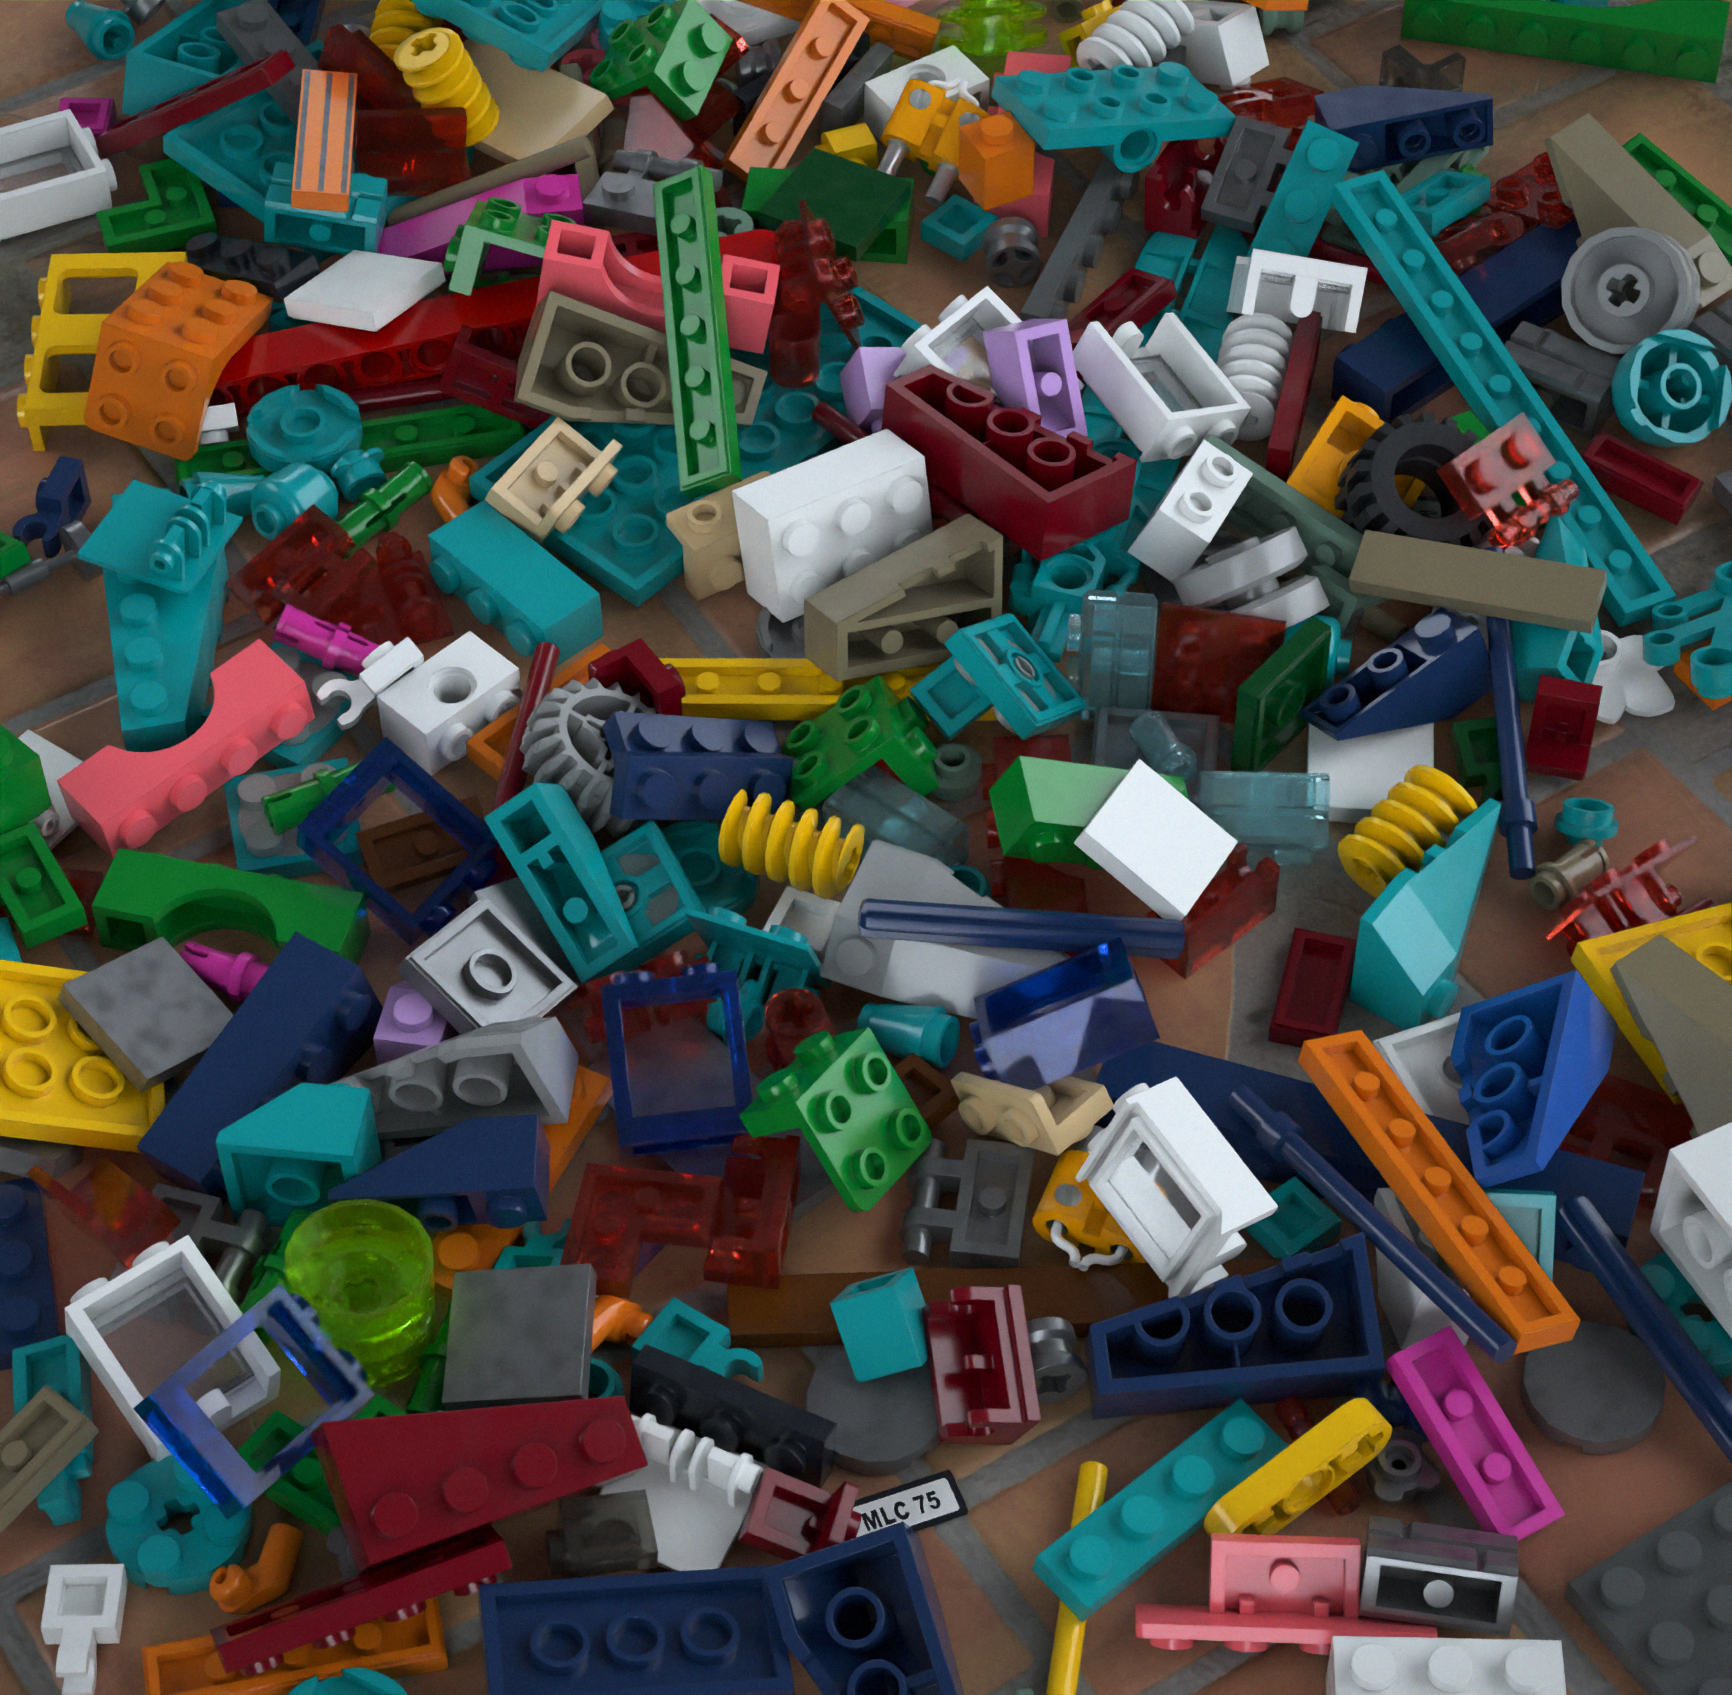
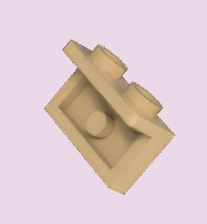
(551, 479)
(710, 541)
(1037, 1119)

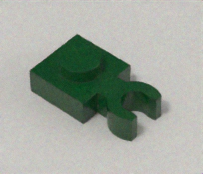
(1477, 756)

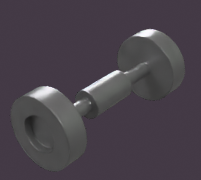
(37, 571)

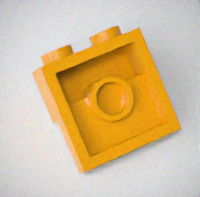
(1330, 450)

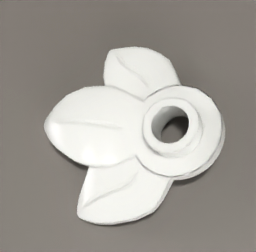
(1629, 681)

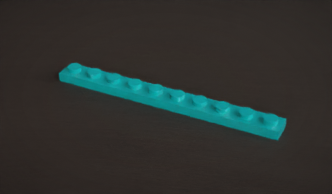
(1494, 381)

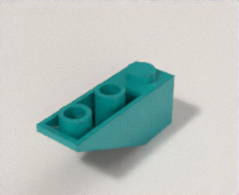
(1551, 649)

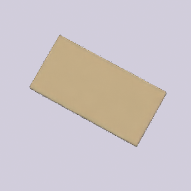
(534, 106)

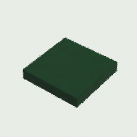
(847, 194)
(1276, 693)

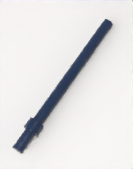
(1517, 812)
(1286, 1141)

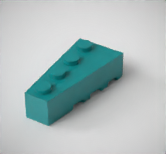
(164, 654)

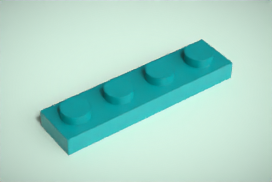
(1155, 1511)

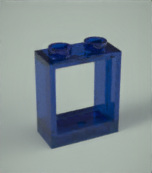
(355, 794)
(1062, 1019)
(685, 1128)
(199, 1443)

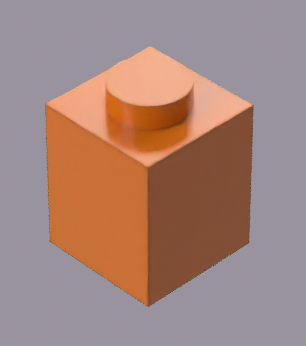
(996, 160)

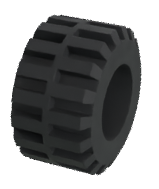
(1413, 450)

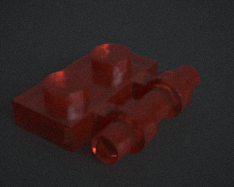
(1273, 100)
(1473, 233)
(1497, 467)
(298, 560)
(1634, 1123)

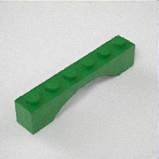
(1651, 37)

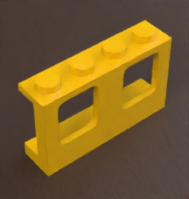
(62, 333)

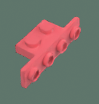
(1273, 1593)

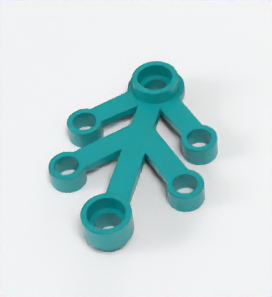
(1672, 629)

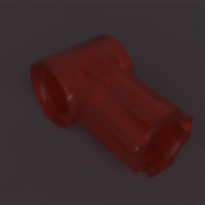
(794, 345)

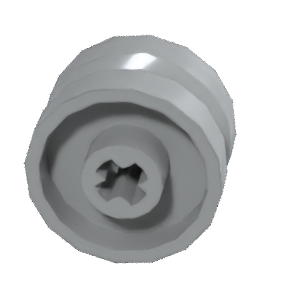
(1597, 283)
(1247, 580)

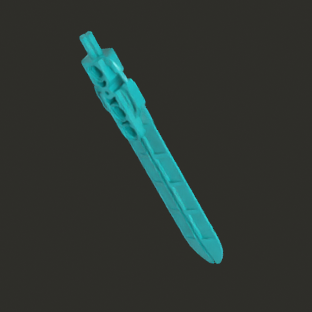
(1063, 578)

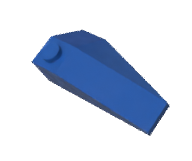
(1529, 1072)

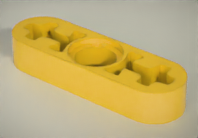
(1302, 1472)

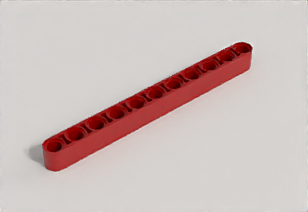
(413, 343)

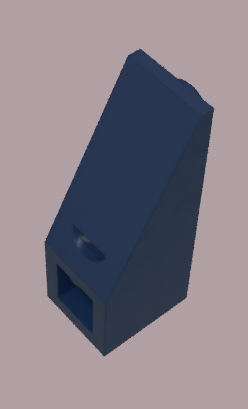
(1405, 123)
(1410, 683)
(465, 1176)

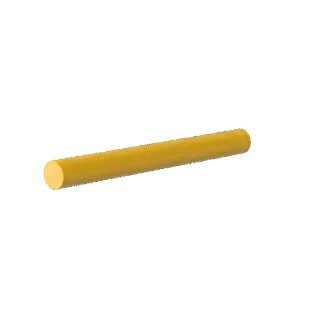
(1069, 1628)

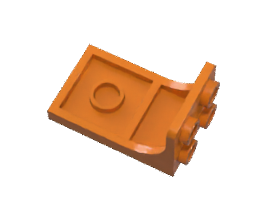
(166, 354)

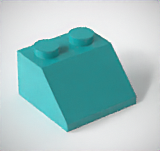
(298, 1149)

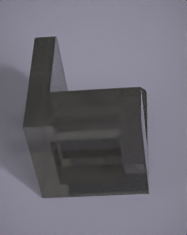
(1404, 70)

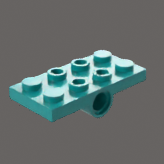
(1115, 109)

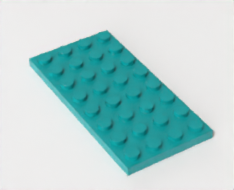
(624, 530)

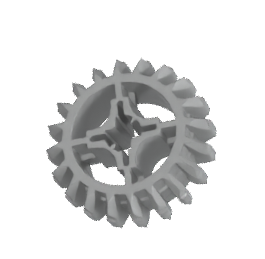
(568, 748)

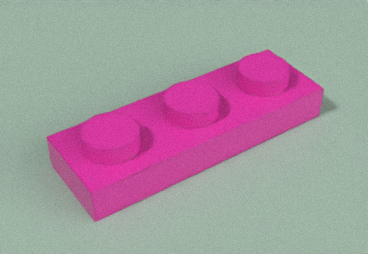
(1473, 1436)

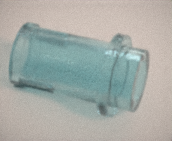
(1162, 746)

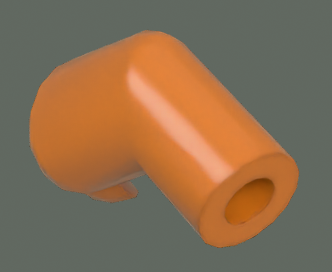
(451, 489)
(618, 1321)
(248, 1589)

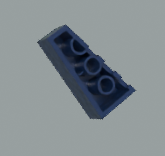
(296, 1026)
(1254, 1337)

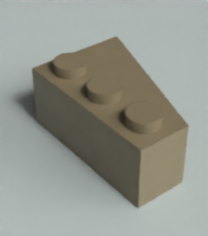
(907, 603)

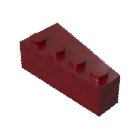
(1007, 466)
(454, 1472)

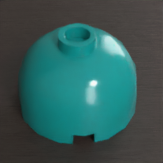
(1671, 389)

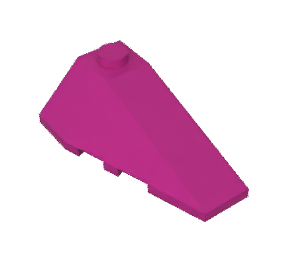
(430, 233)

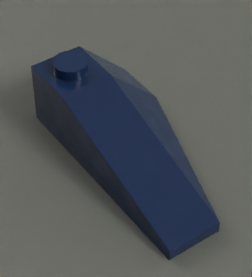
(866, 1617)

